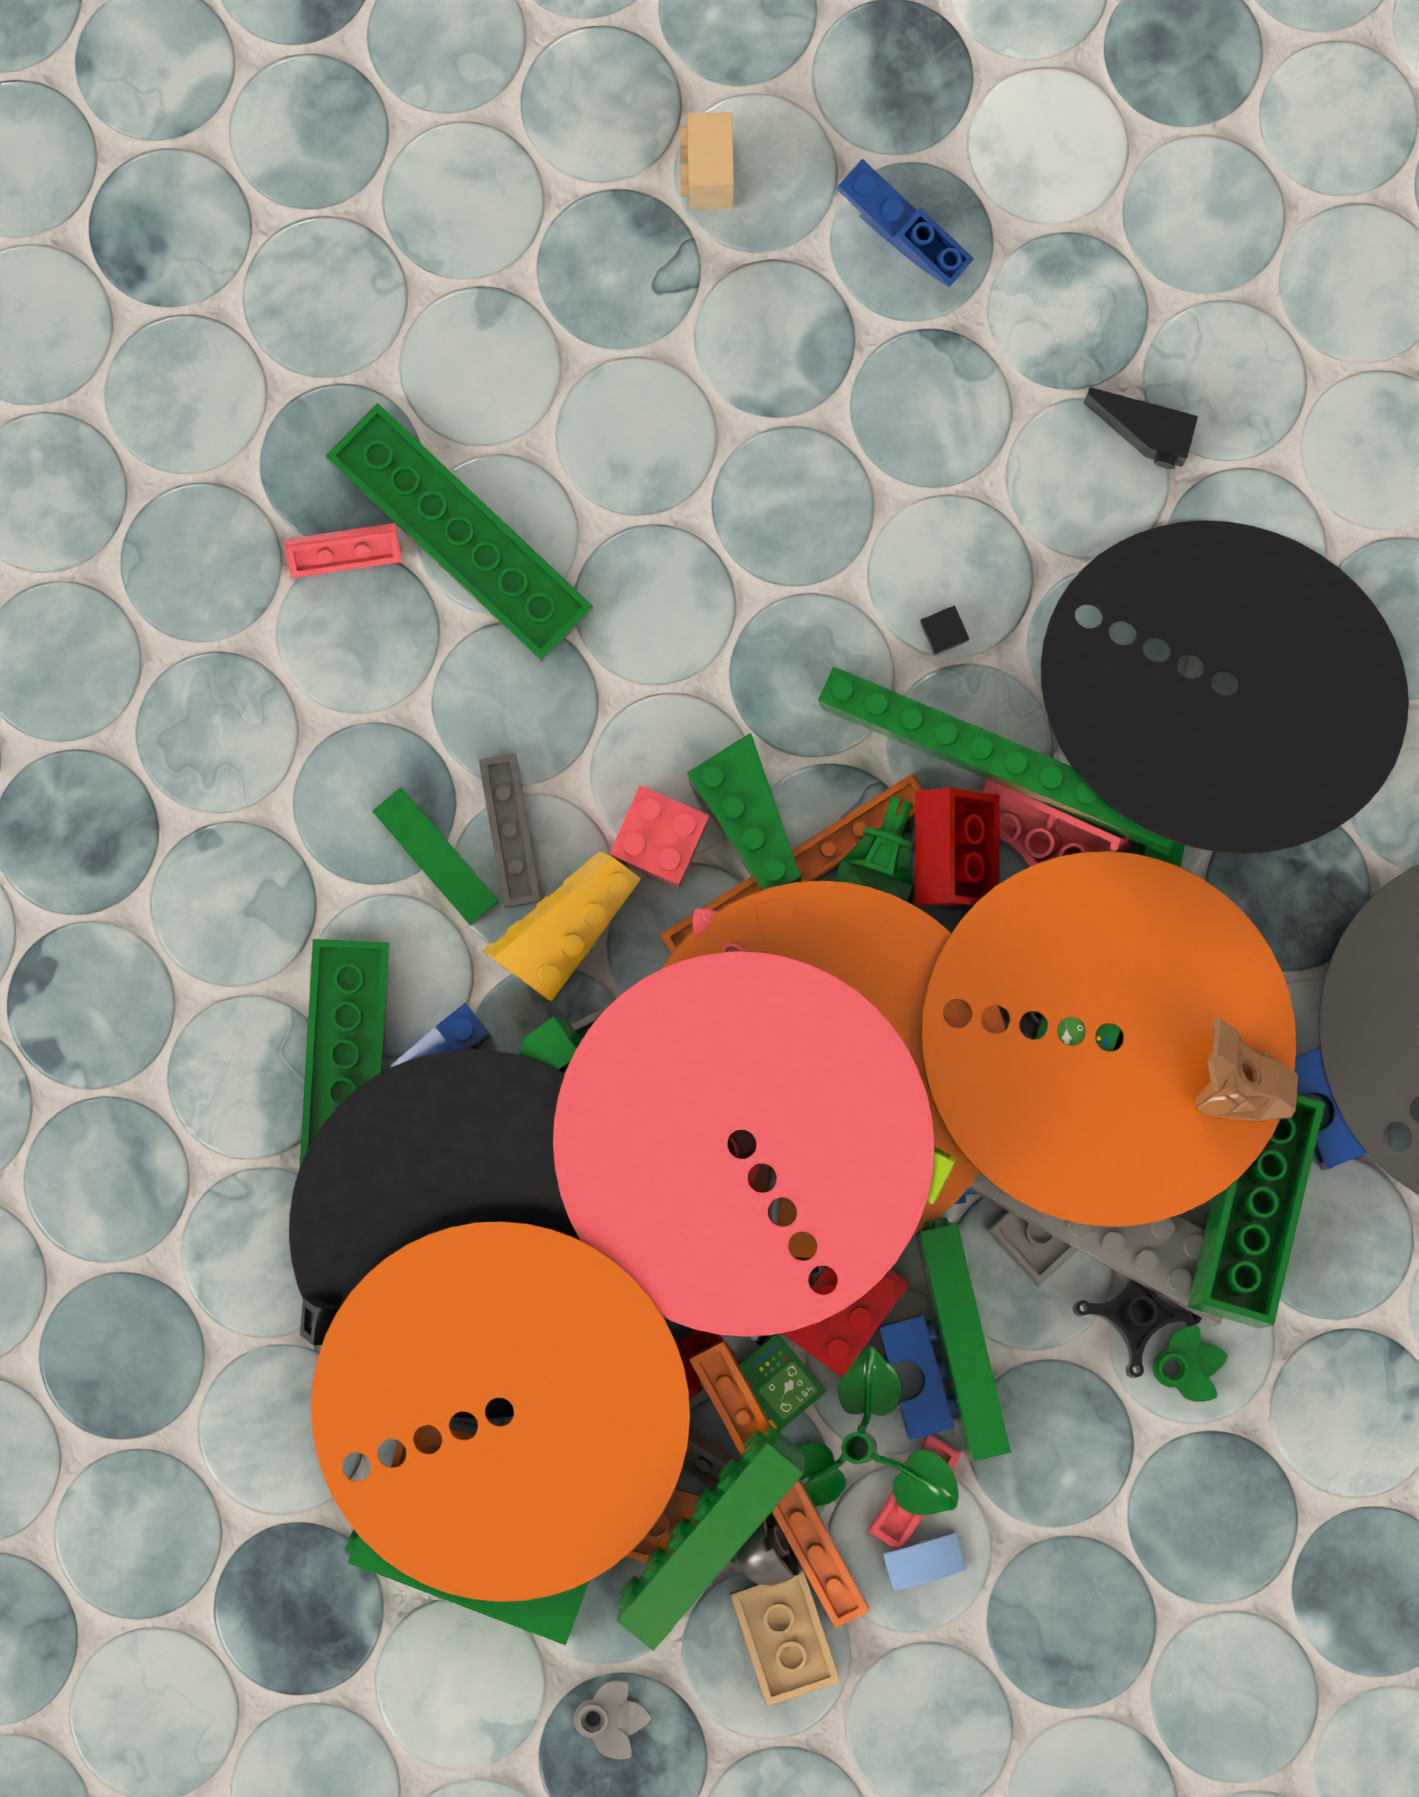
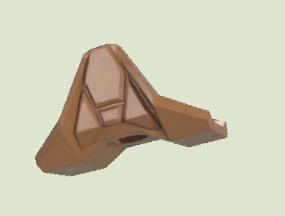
(1231, 1095)

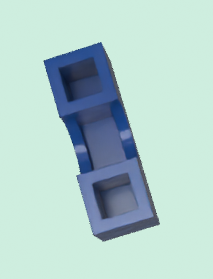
(1335, 1140)
(929, 1408)

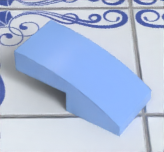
(924, 1561)

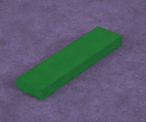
(435, 856)

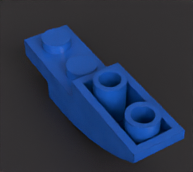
(903, 226)

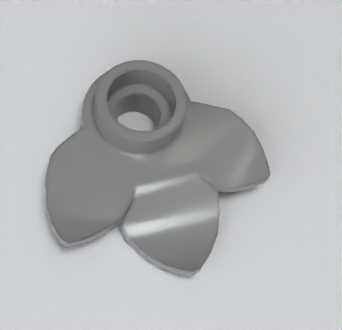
(618, 1719)

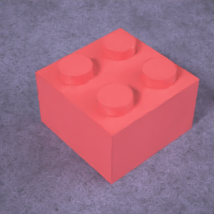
(659, 837)

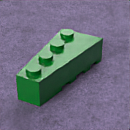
(744, 809)

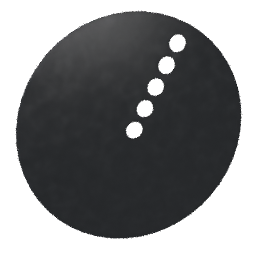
(1212, 771)
(423, 1153)

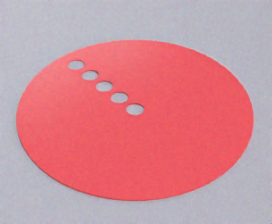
(757, 1051)

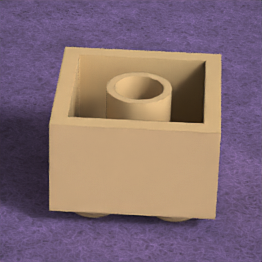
(708, 148)

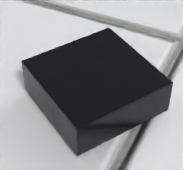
(944, 630)

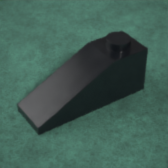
(1149, 428)

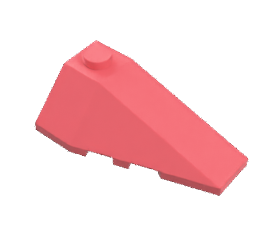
(1046, 832)

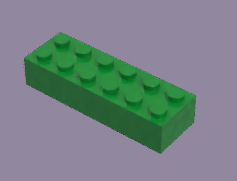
(1255, 1226)
(710, 1536)

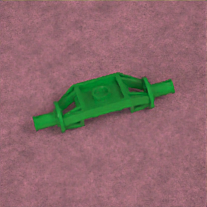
(878, 867)

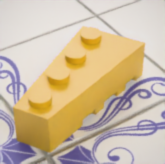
(564, 926)

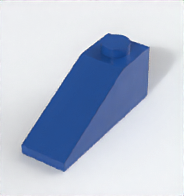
(455, 1032)

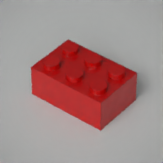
(955, 847)
(843, 1335)

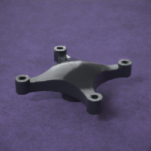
(1136, 1316)

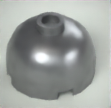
(767, 1556)

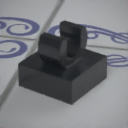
(316, 1319)

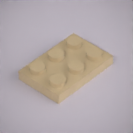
(785, 1639)

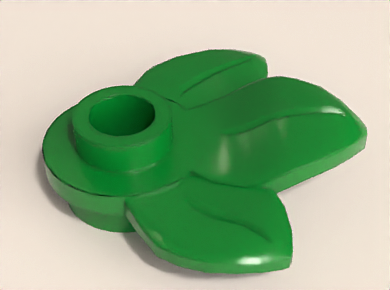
(1195, 1365)

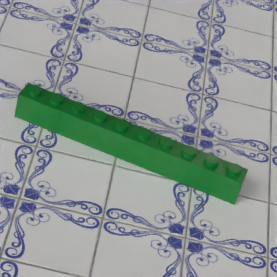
(976, 752)

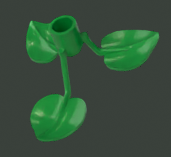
(875, 1388)

